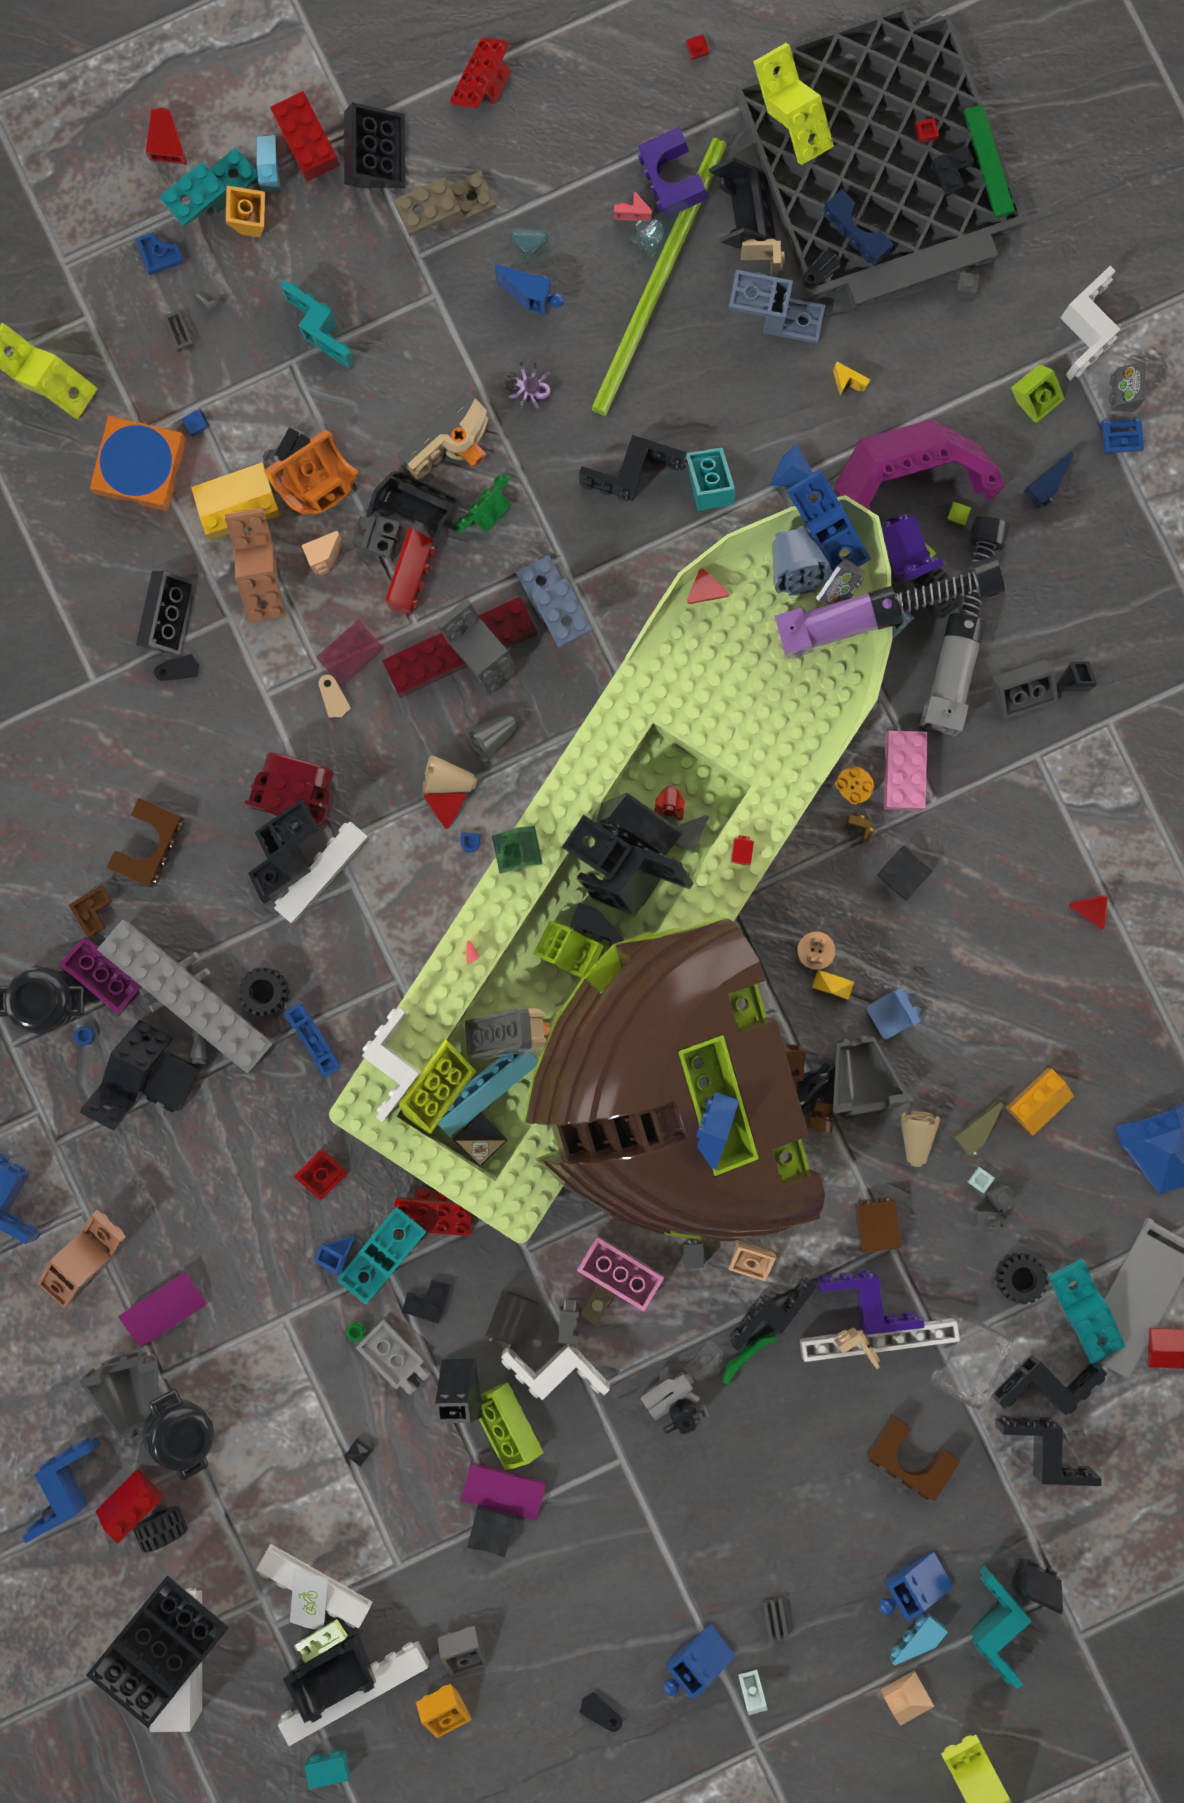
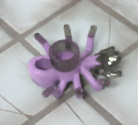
(530, 385)

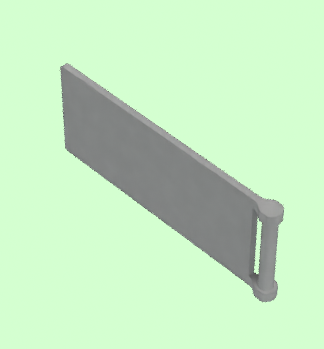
(1142, 1293)

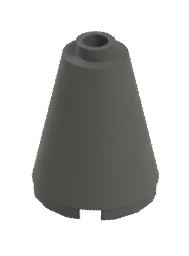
(490, 735)

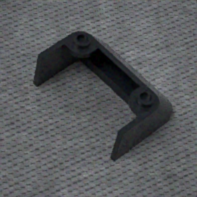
(749, 200)
(417, 501)

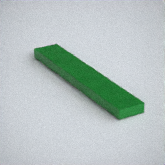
(989, 161)

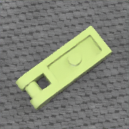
(321, 1640)

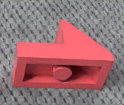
(637, 212)

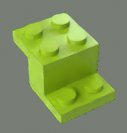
(568, 949)

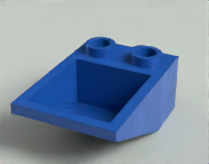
(529, 290)
(918, 1584)
(702, 1658)

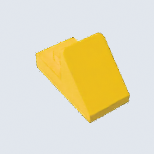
(846, 375)

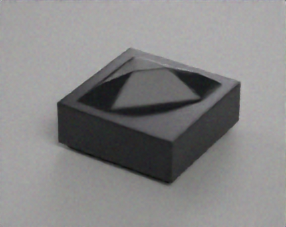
(358, 1452)

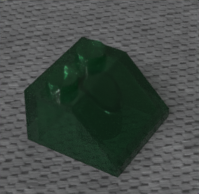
(517, 849)

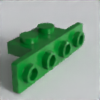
(487, 509)

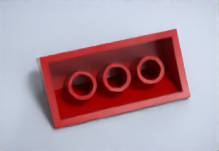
(410, 572)

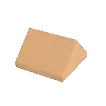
(752, 1261)

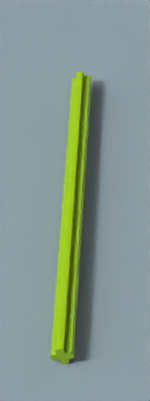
(654, 286)

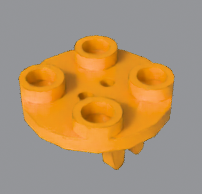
(861, 790)

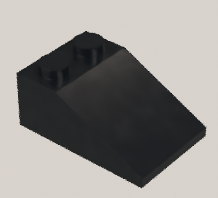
(1039, 1585)

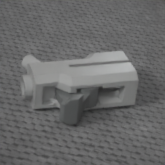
(667, 1392)

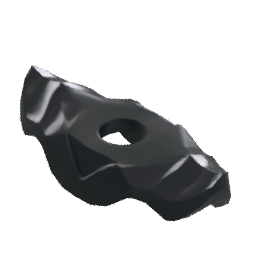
(820, 1078)

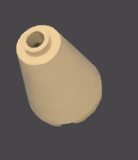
(446, 777)
(918, 1135)

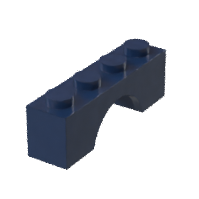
(872, 245)

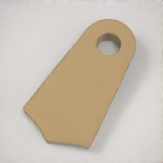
(333, 697)

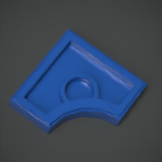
(158, 255)

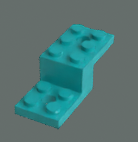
(208, 187)
(317, 323)
(381, 1255)
(1086, 1311)

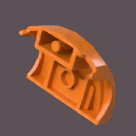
(313, 476)

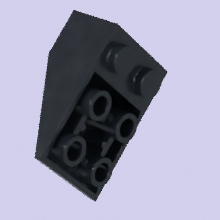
(593, 922)
(458, 1392)

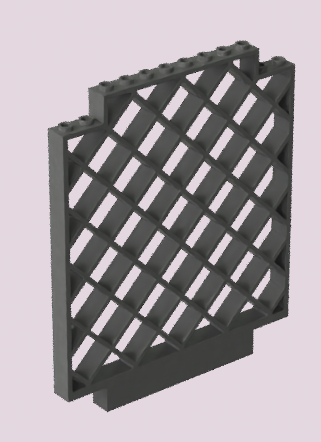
(916, 267)

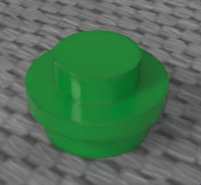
(355, 1332)

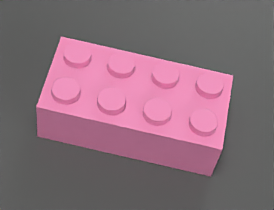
(905, 770)
(620, 1273)

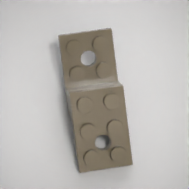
(444, 203)

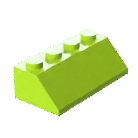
(508, 1428)

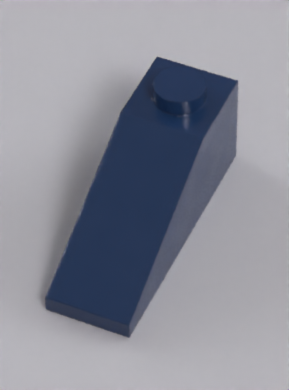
(1046, 485)

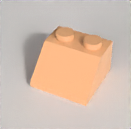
(323, 552)

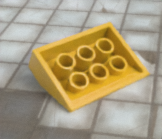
(231, 494)

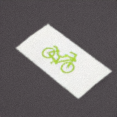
(308, 1600)

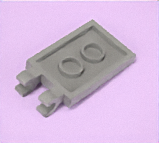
(392, 1357)

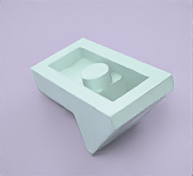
(752, 1692)

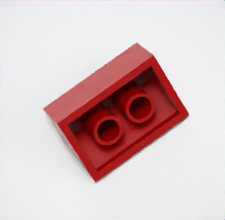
(128, 1505)

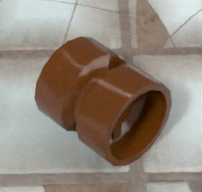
(821, 1117)

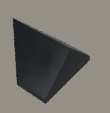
(1077, 678)

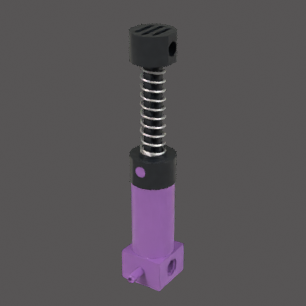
(878, 609)

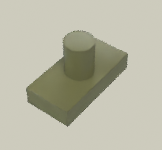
(596, 1304)

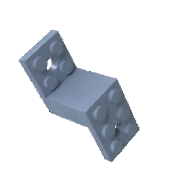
(776, 305)
(554, 601)

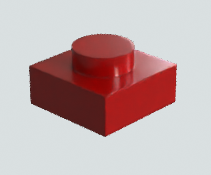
(697, 47)
(926, 130)

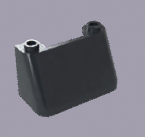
(330, 1678)

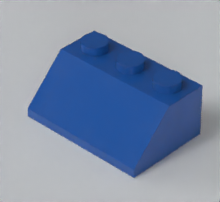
(716, 1127)

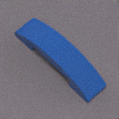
(313, 1039)

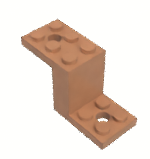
(255, 565)
(81, 1259)

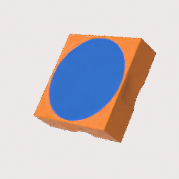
(138, 463)

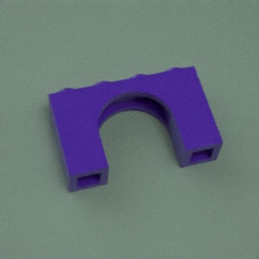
(672, 196)

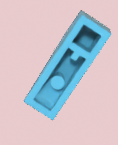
(268, 164)

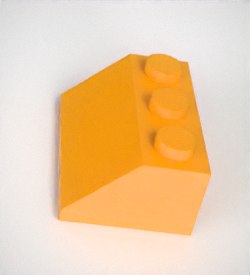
(1040, 1101)

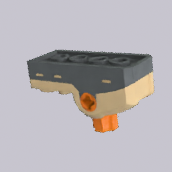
(451, 433)
(506, 1033)

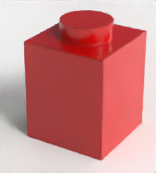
(742, 850)

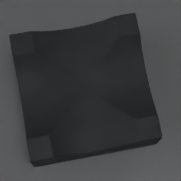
(904, 873)
(491, 1531)

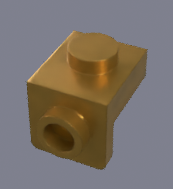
(859, 822)

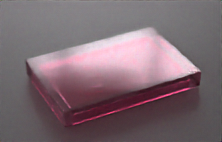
(350, 653)

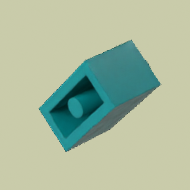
(327, 1768)

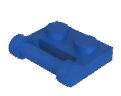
(1122, 441)

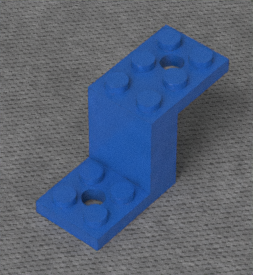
(11, 1182)
(60, 1488)

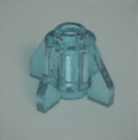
(648, 235)

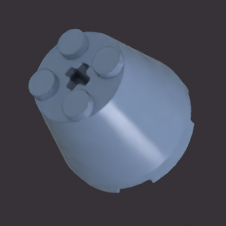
(798, 562)

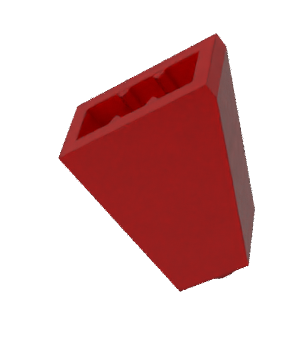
(163, 138)

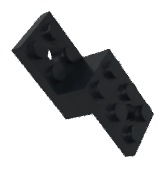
(772, 1313)

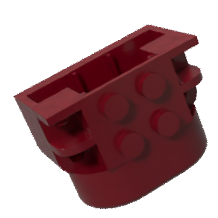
(287, 781)

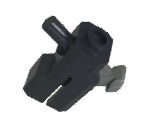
(289, 445)
(686, 1419)

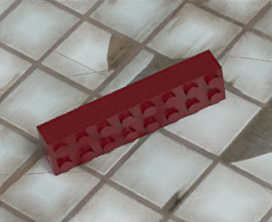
(436, 659)

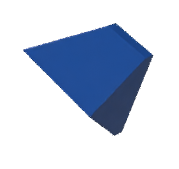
(791, 469)
(335, 1254)

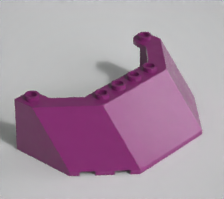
(912, 451)

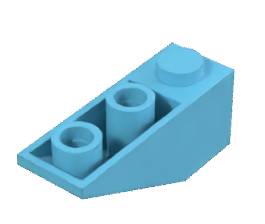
(920, 1639)

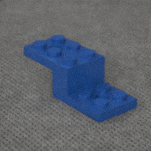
(827, 521)

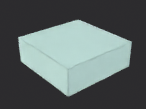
(980, 1179)

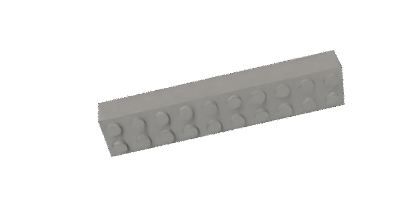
(185, 996)

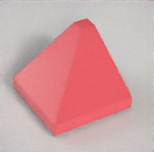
(471, 953)

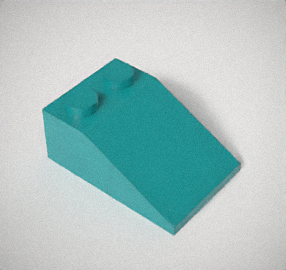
(710, 479)

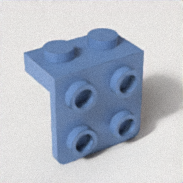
(893, 1013)

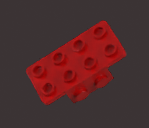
(484, 75)
(436, 1212)

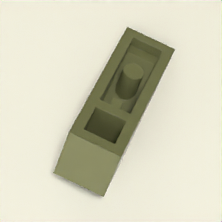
(976, 1132)

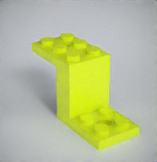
(793, 103)
(44, 373)
(974, 1772)

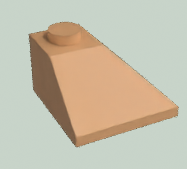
(907, 1698)

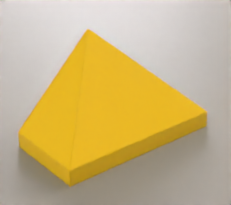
(833, 984)

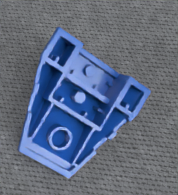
(1157, 1147)

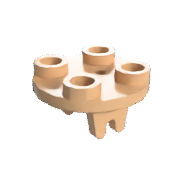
(817, 941)

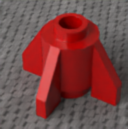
(670, 803)

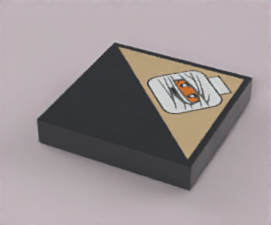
(480, 1139)

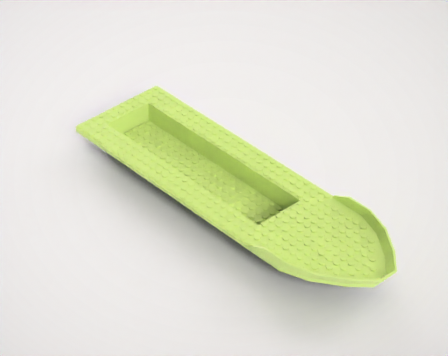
(691, 708)

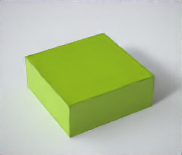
(958, 514)

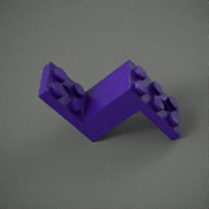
(907, 548)
(870, 1302)

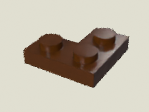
(86, 910)

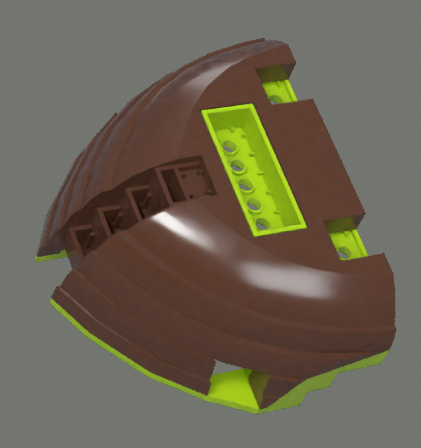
(631, 1102)

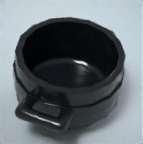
(41, 1001)
(178, 1434)

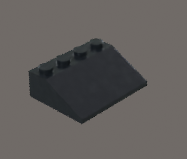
(374, 147)

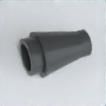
(198, 1052)

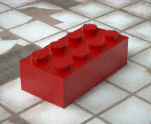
(304, 136)

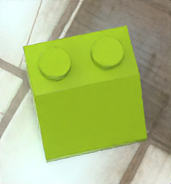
(1038, 392)

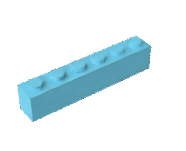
(486, 1089)

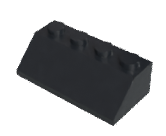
(166, 612)
(638, 824)

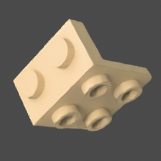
(764, 250)
(848, 1339)

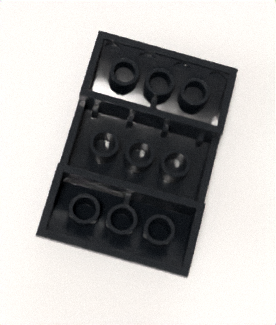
(157, 1651)

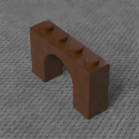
(147, 870)
(927, 1481)

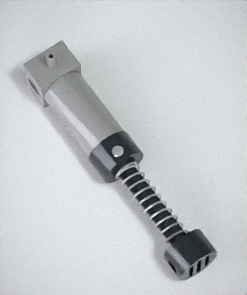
(946, 706)

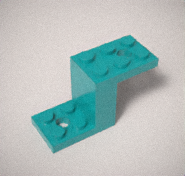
(999, 1628)

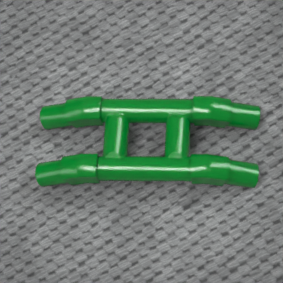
(758, 1343)

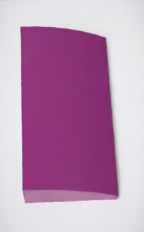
(100, 976)
(163, 1309)
(503, 1490)

